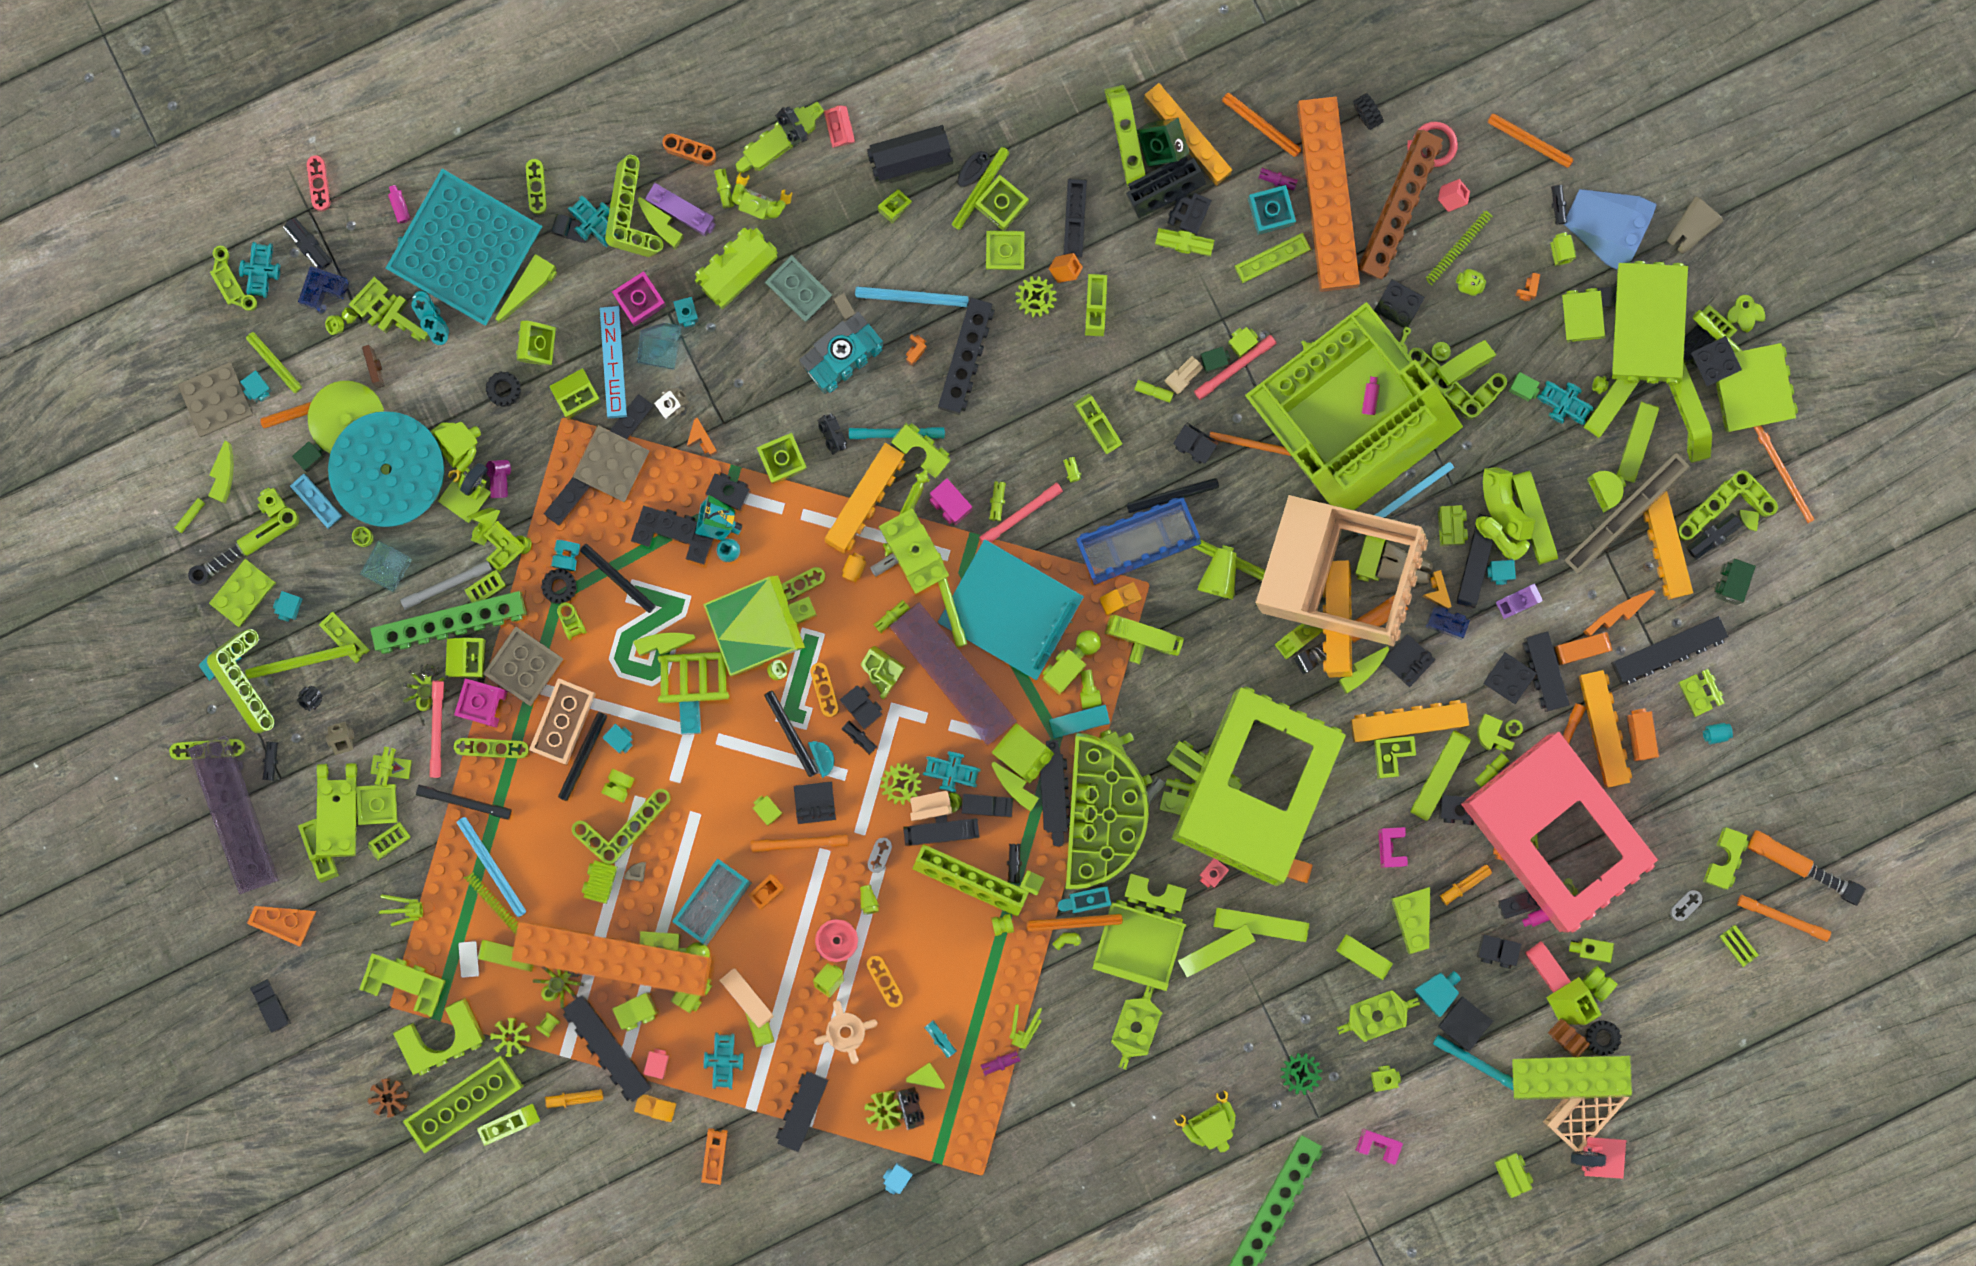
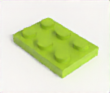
(242, 593)

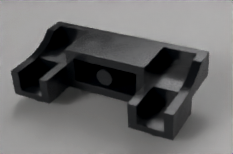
(672, 527)

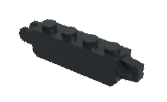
(1053, 795)

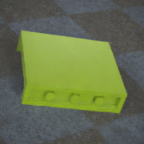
(1759, 391)
(1140, 947)

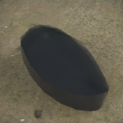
(973, 168)

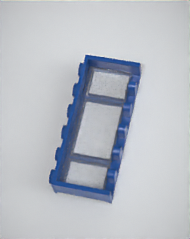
(1138, 540)

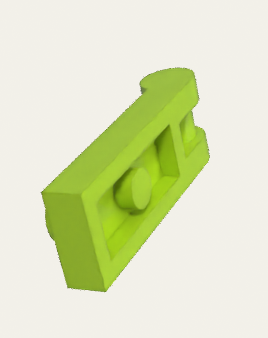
(343, 635)

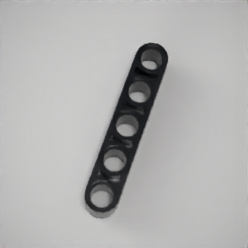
(1474, 569)

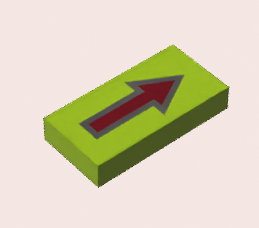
(400, 769)

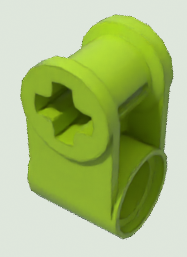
(571, 622)

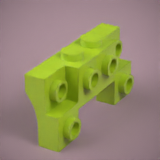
(399, 975)

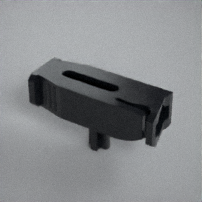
(941, 831)

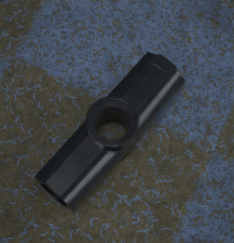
(307, 243)
(1714, 536)

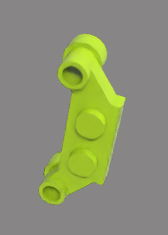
(228, 283)

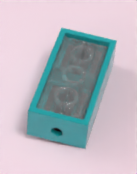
(712, 902)

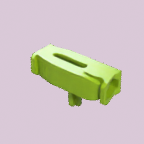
(1142, 637)

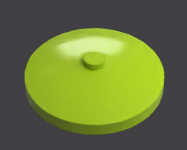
(338, 407)

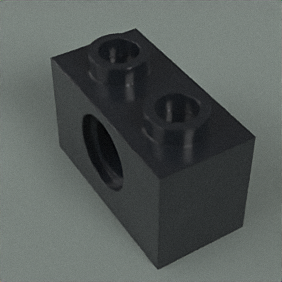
(737, 499)
(1447, 810)

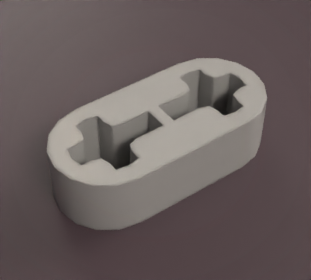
(884, 857)
(1689, 908)

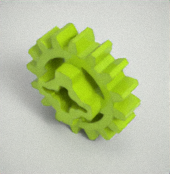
(1046, 289)
(894, 772)

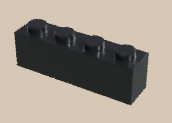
(1548, 676)
(802, 1111)

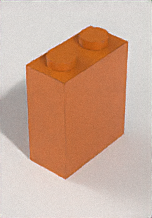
(1642, 735)

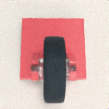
(1601, 1157)

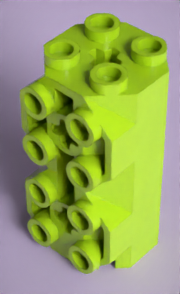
(736, 267)

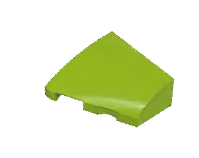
(882, 669)

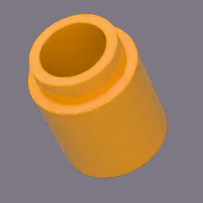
(854, 567)

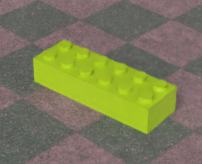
(1572, 1077)
(463, 1104)

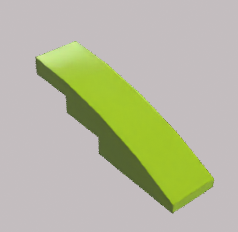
(1637, 441)
(1216, 950)

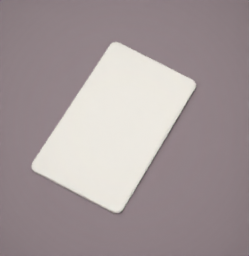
(468, 959)

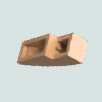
(746, 998)

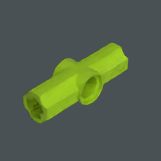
(1184, 242)

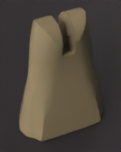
(1695, 224)
(1393, 562)

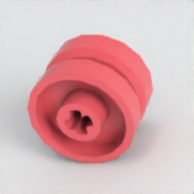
(848, 940)

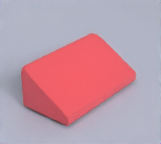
(839, 126)

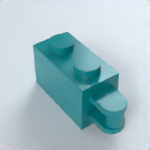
(1086, 900)

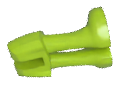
(1492, 529)

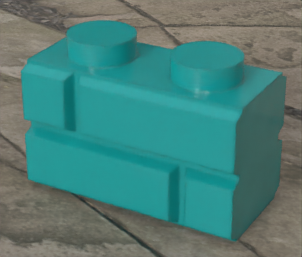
(690, 717)

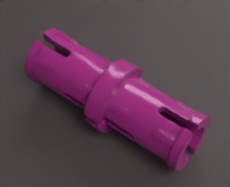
(1277, 179)
(1000, 1063)

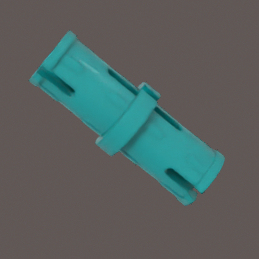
(940, 1039)

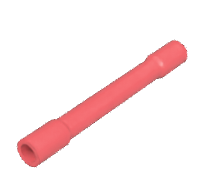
(1259, 349)
(1046, 496)
(437, 697)

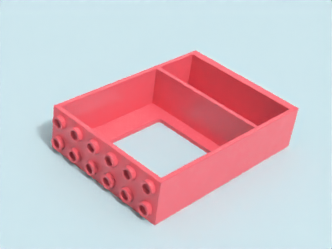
(1528, 799)

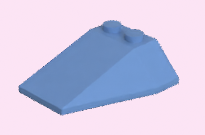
(1610, 224)

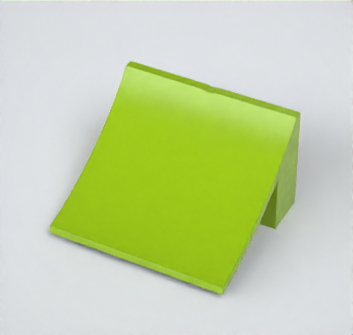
(1319, 402)

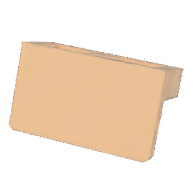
(930, 806)

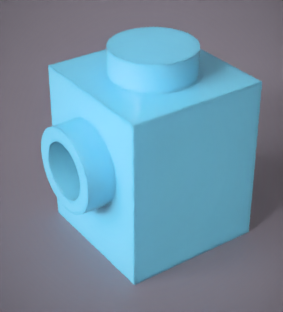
(896, 1179)

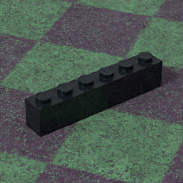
(1670, 649)
(607, 1048)

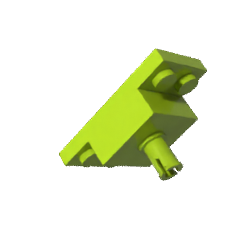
(914, 550)

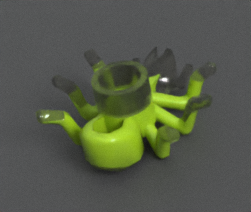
(424, 691)
(557, 985)

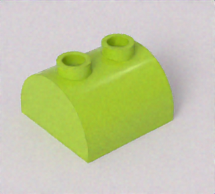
(535, 343)
(781, 458)
(1607, 488)

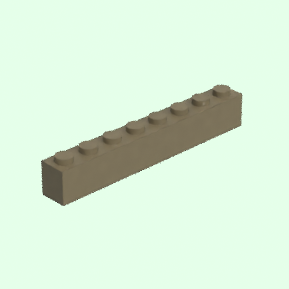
(1627, 513)

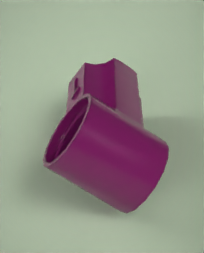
(498, 472)

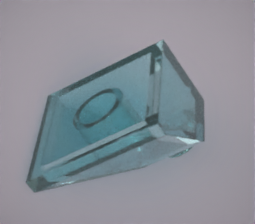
(659, 345)
(385, 566)

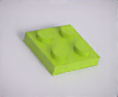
(1005, 250)
(376, 804)

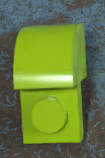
(1487, 734)

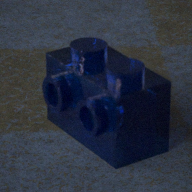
(1447, 623)

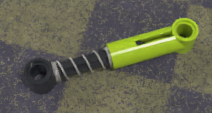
(246, 545)

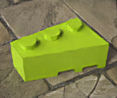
(1414, 918)

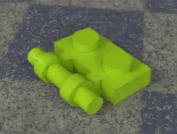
(369, 297)
(1696, 696)
(1171, 801)

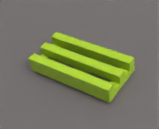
(1748, 958)

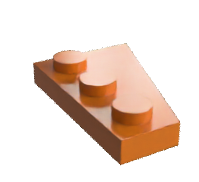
(283, 923)

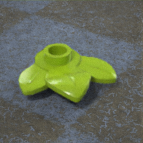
(1745, 316)

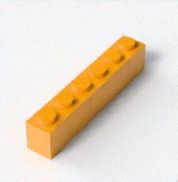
(1198, 145)
(864, 498)
(1667, 549)
(1338, 603)
(1409, 722)
(1604, 729)

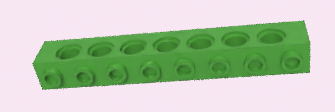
(382, 633)
(1302, 1145)

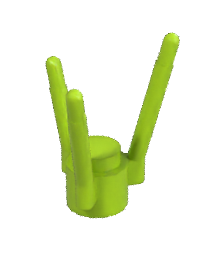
(413, 909)
(1021, 1038)

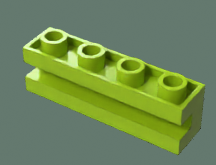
(1190, 763)

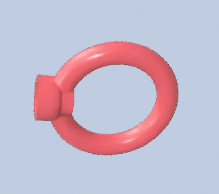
(1451, 135)

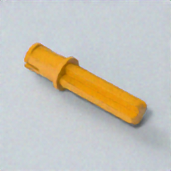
(1466, 884)
(573, 1098)

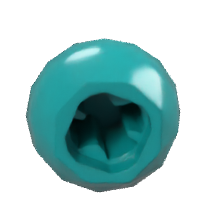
(728, 550)

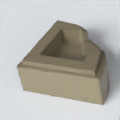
(636, 872)

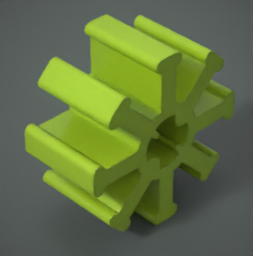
(510, 1030)
(884, 1102)

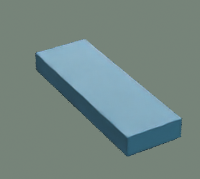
(316, 501)

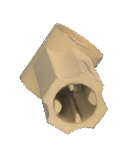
(1181, 378)

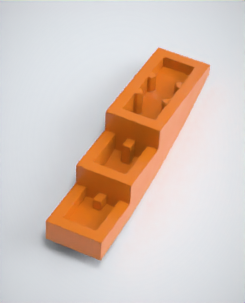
(1625, 609)

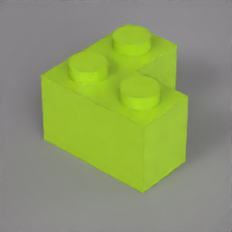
(1387, 753)
(634, 1011)

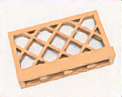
(1565, 1109)

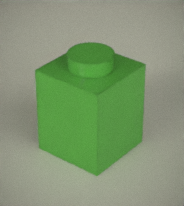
(1524, 387)

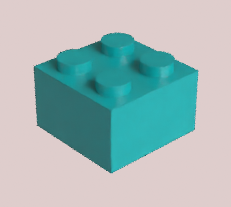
(1271, 210)

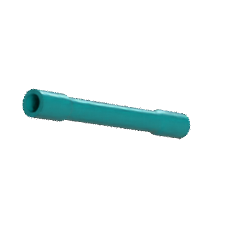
(864, 433)
(1449, 1047)

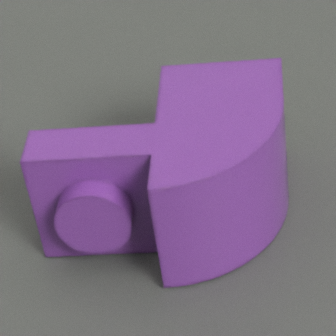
(1519, 601)

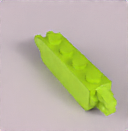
(775, 143)

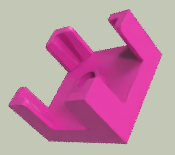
(479, 702)
(1386, 847)
(1393, 1146)

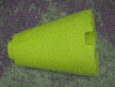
(1220, 574)

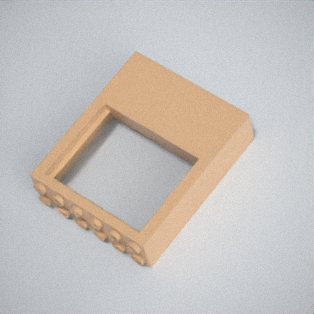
(1304, 558)

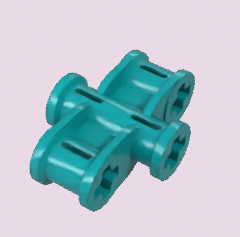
(592, 220)
(259, 269)
(428, 316)
(1570, 406)
(958, 773)
(723, 1068)

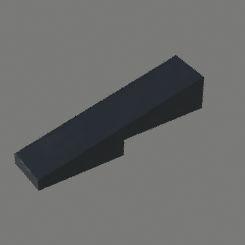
(1075, 216)

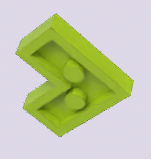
(506, 546)

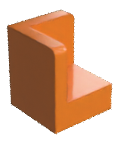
(1065, 268)

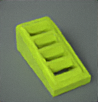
(1720, 319)
(495, 574)
(371, 845)

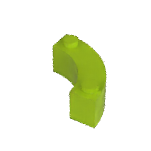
(1499, 501)

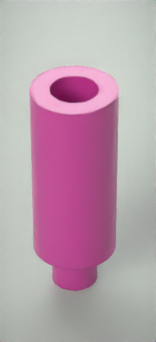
(398, 205)
(1371, 397)
(1535, 918)

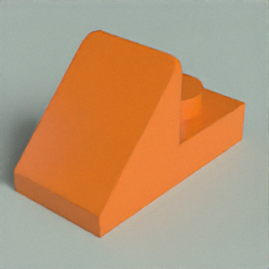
(697, 434)
(766, 891)

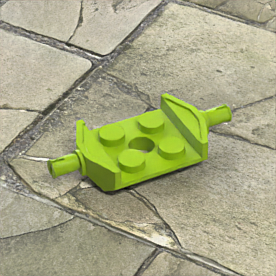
(1140, 1011)
(1393, 1011)

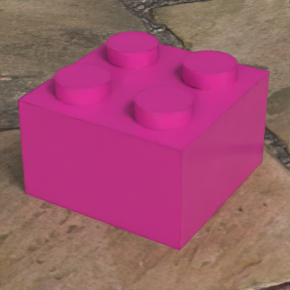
(639, 298)
(951, 502)

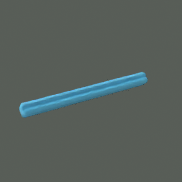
(911, 296)
(491, 867)

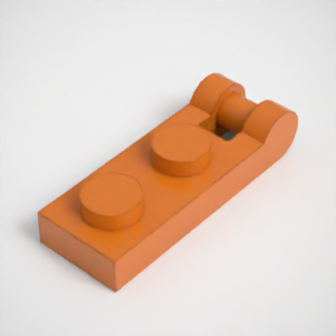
(714, 1157)

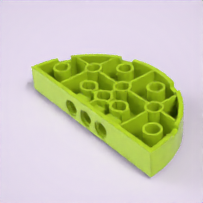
(1106, 812)

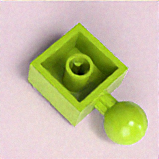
(1070, 663)
(672, 942)

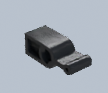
(987, 805)
(270, 1006)

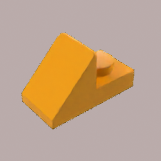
(1441, 596)
(1120, 598)
(655, 1107)

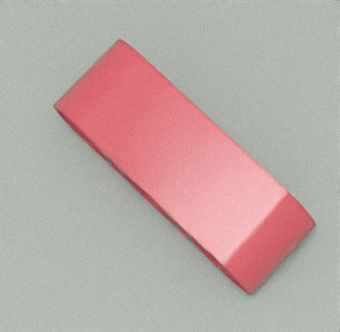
(1547, 967)

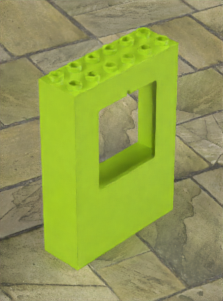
(1238, 826)

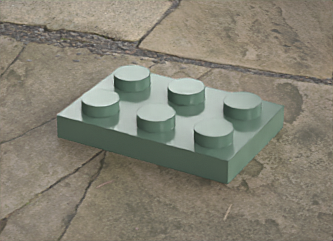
(798, 288)

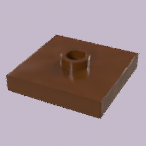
(374, 366)

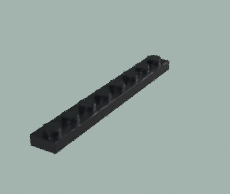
(575, 488)

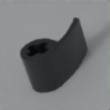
(564, 227)

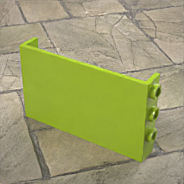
(1650, 322)

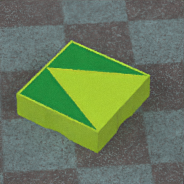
(753, 625)

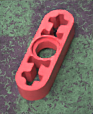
(321, 169)

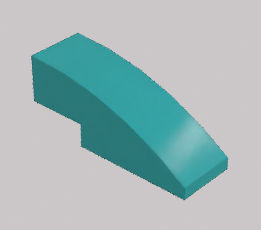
(1079, 721)

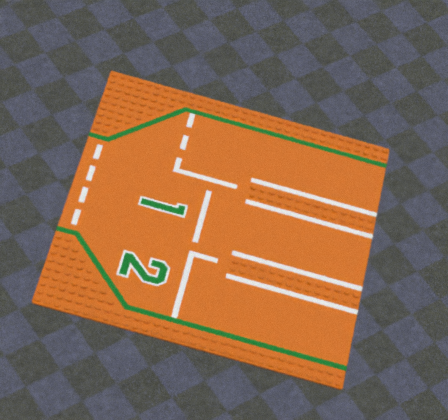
(926, 932)

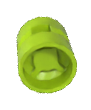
(617, 785)
(1599, 984)

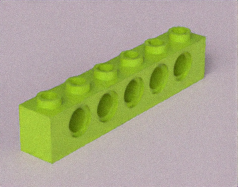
(970, 880)

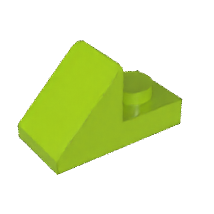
(485, 520)

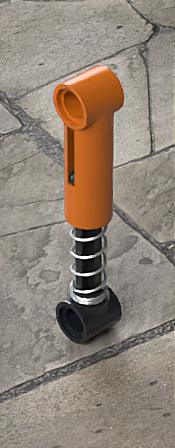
(1378, 616)
(1803, 866)

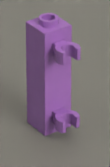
(680, 210)

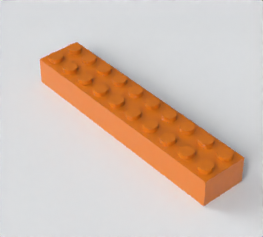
(1328, 194)
(611, 959)

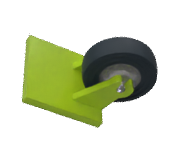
(467, 494)

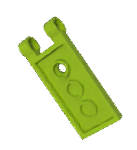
(336, 819)

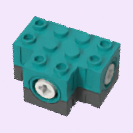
(841, 352)

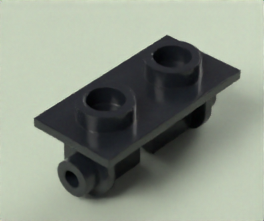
(787, 118)
(828, 425)

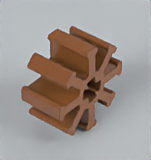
(1568, 1038)
(390, 1109)

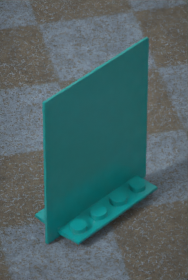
(1012, 609)

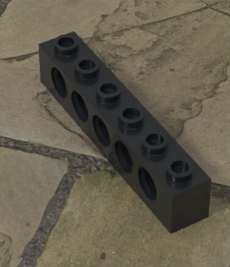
(947, 401)

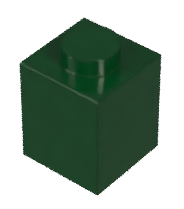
(1215, 359)
(308, 456)

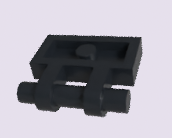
(1194, 215)

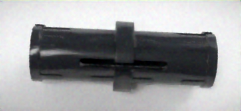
(1559, 204)
(859, 737)
(270, 761)
(1014, 863)

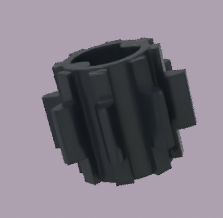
(309, 698)

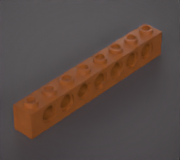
(1368, 263)

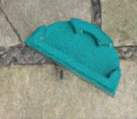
(823, 757)

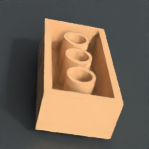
(562, 721)

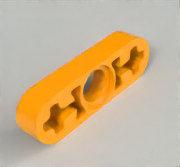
(815, 677)
(882, 966)

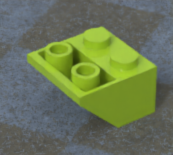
(575, 394)
(465, 657)
(1574, 1003)

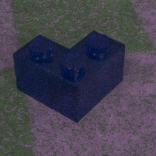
(320, 283)

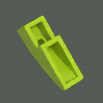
(660, 223)
(1096, 305)
(1466, 363)
(1097, 423)
(223, 473)
(663, 642)
(1363, 670)
(1014, 786)
(323, 866)

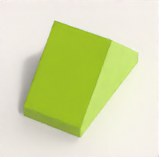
(894, 206)
(926, 1076)

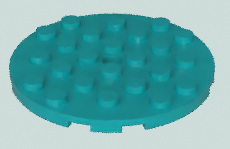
(357, 472)

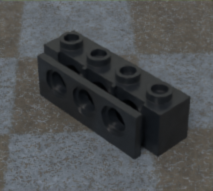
(1164, 175)

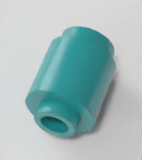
(1717, 733)

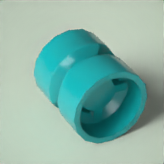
(565, 562)

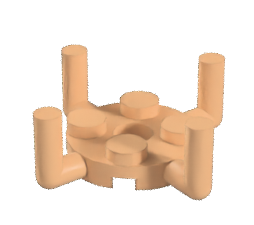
(845, 1020)

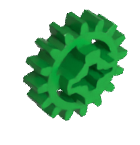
(1292, 1071)

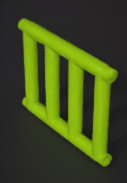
(702, 695)

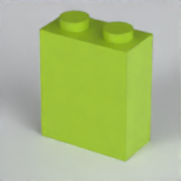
(1583, 315)
(1023, 753)

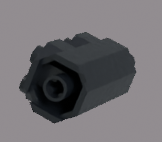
(910, 155)

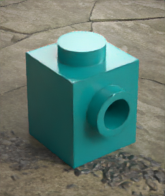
(686, 312)
(256, 387)
(1501, 571)
(287, 606)
(619, 738)

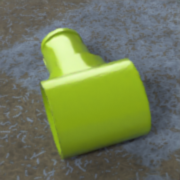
(1090, 694)

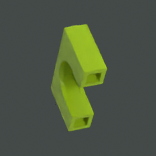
(422, 1057)

